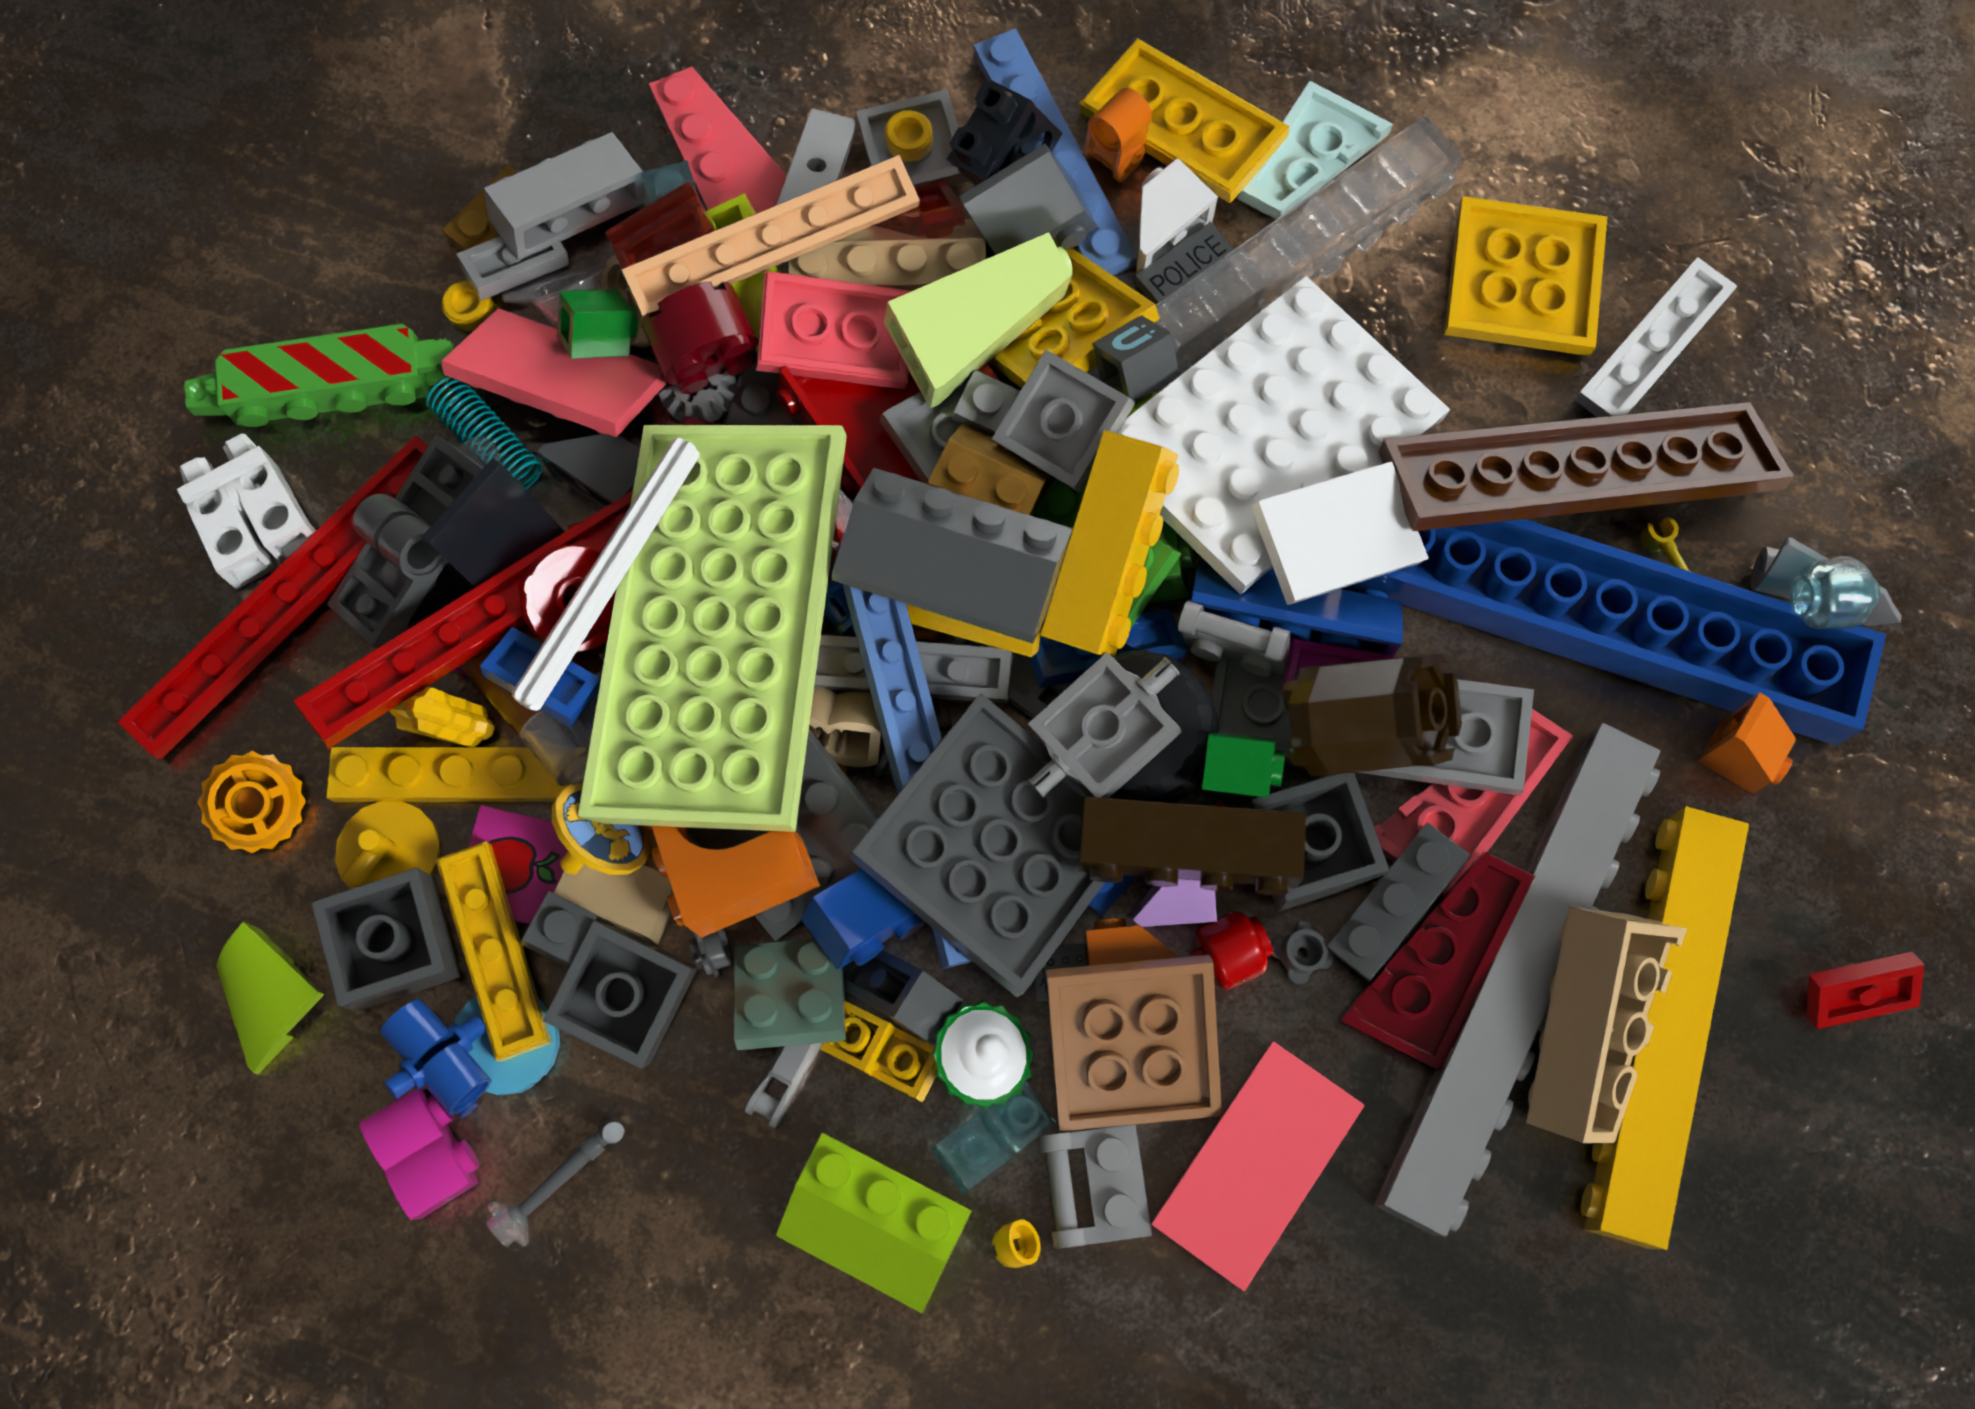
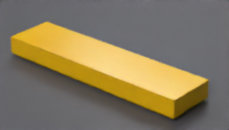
(493, 951)

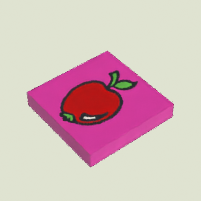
(525, 854)

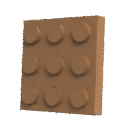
(1134, 1042)

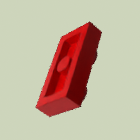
(1864, 990)

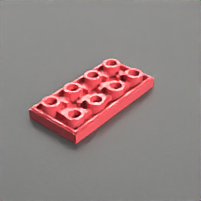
(533, 368)
(1257, 1165)

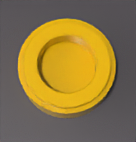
(909, 135)
(464, 307)

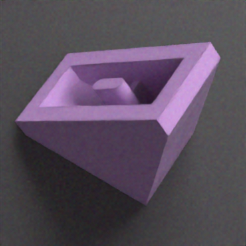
(1175, 905)

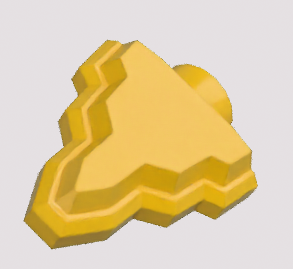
(443, 717)

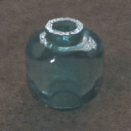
(1834, 594)

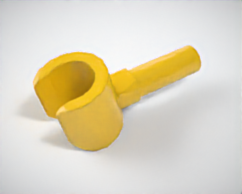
(1666, 544)

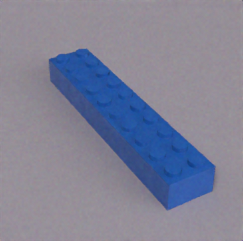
(1643, 622)

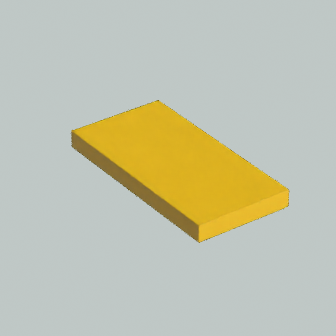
(1193, 119)

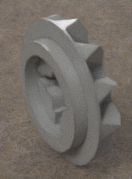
(706, 405)

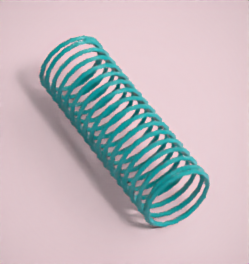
(460, 437)

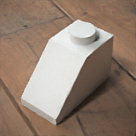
(1171, 210)

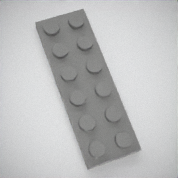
(1487, 752)

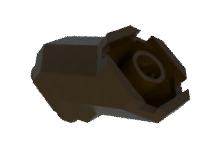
(1372, 715)

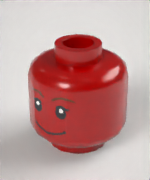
(1236, 948)

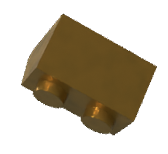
(988, 471)

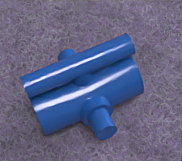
(436, 1057)

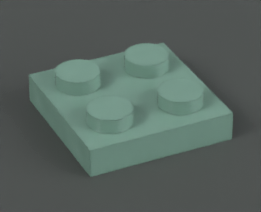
(786, 995)

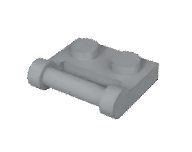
(1217, 637)
(1113, 1185)

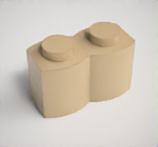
(846, 726)

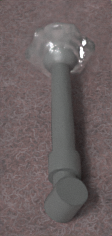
(510, 1221)

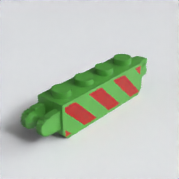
(319, 375)

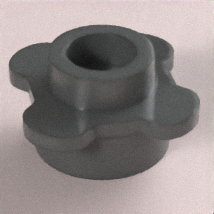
(1314, 945)
(711, 952)

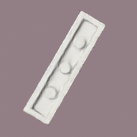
(1656, 341)

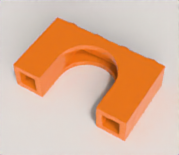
(730, 883)

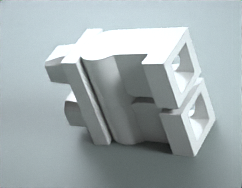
(239, 492)

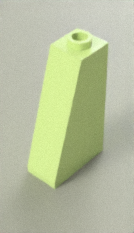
(975, 313)

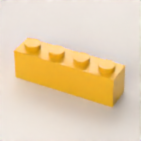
(1110, 544)

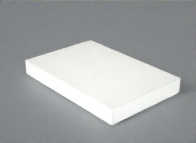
(1338, 533)

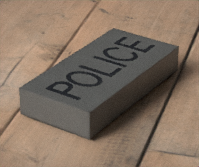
(1182, 263)

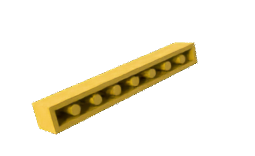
(1643, 1169)

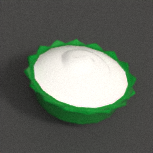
(983, 1055)

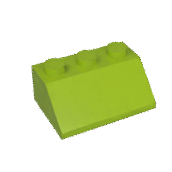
(872, 1222)

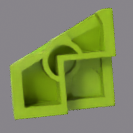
(263, 993)

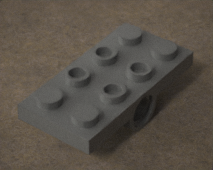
(396, 563)

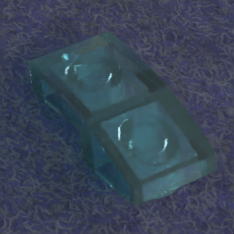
(992, 1138)

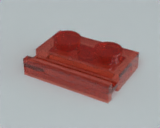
(660, 226)

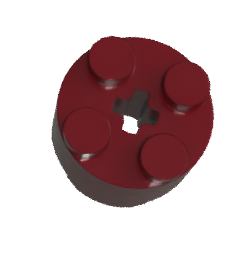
(700, 335)

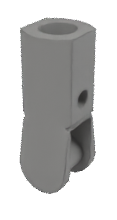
(790, 1068)

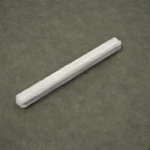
(605, 575)

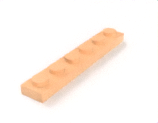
(775, 234)

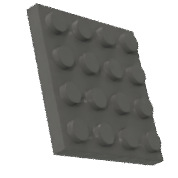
(984, 849)

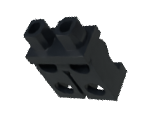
(999, 133)

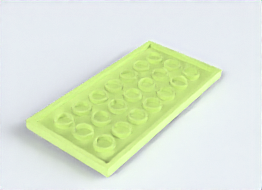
(719, 634)

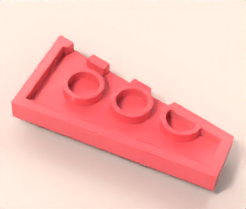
(718, 147)
(1468, 815)

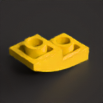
(885, 1053)

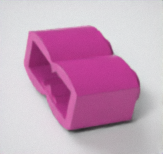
(420, 1153)

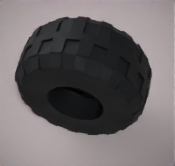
(1182, 761)

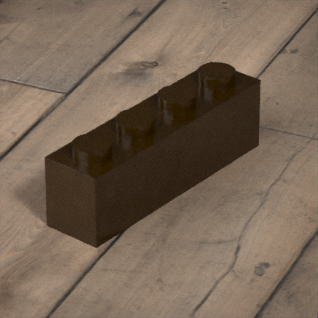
(1192, 844)

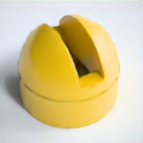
(1027, 1240)

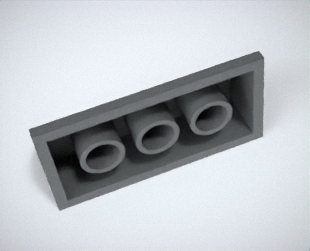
(951, 554)

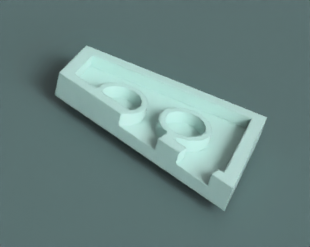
(1322, 142)

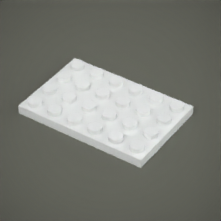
(1272, 412)

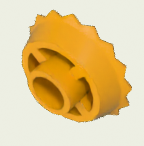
(251, 802)

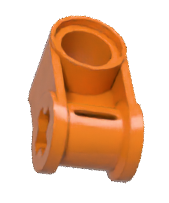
(1119, 133)

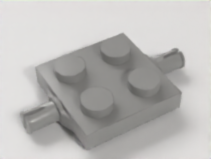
(1104, 727)

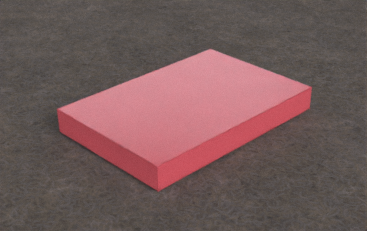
(828, 330)

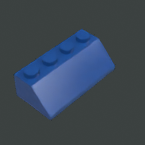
(1337, 618)

